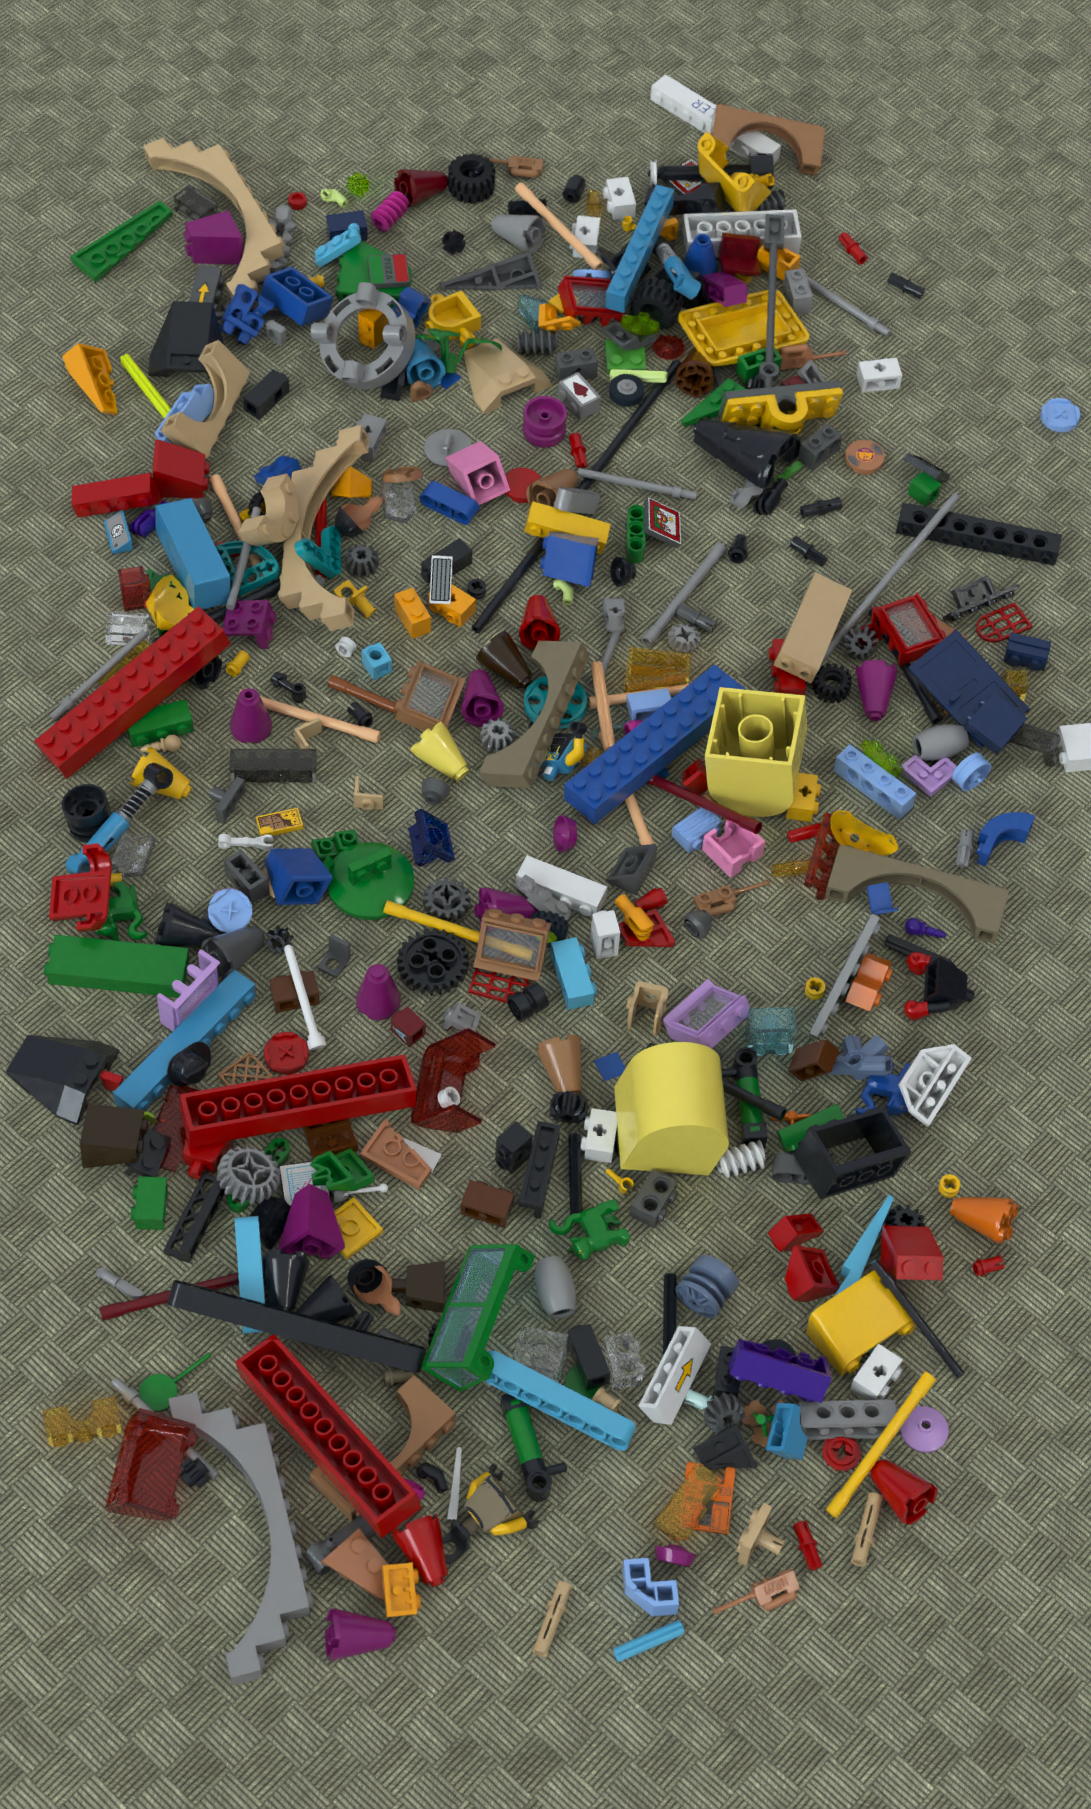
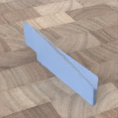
(193, 404)

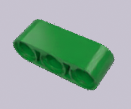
(635, 534)

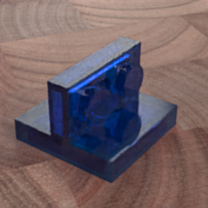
(430, 839)

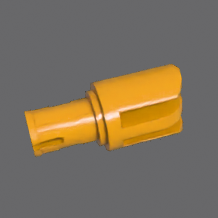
(635, 918)

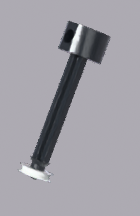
(757, 164)

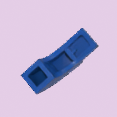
(1002, 828)

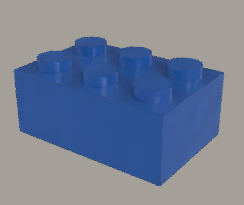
(297, 296)

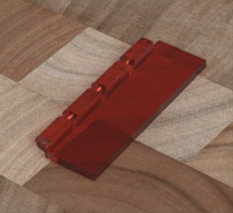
(172, 1126)

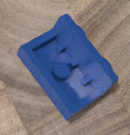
(281, 466)

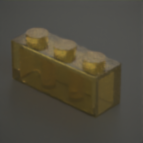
(688, 1503)

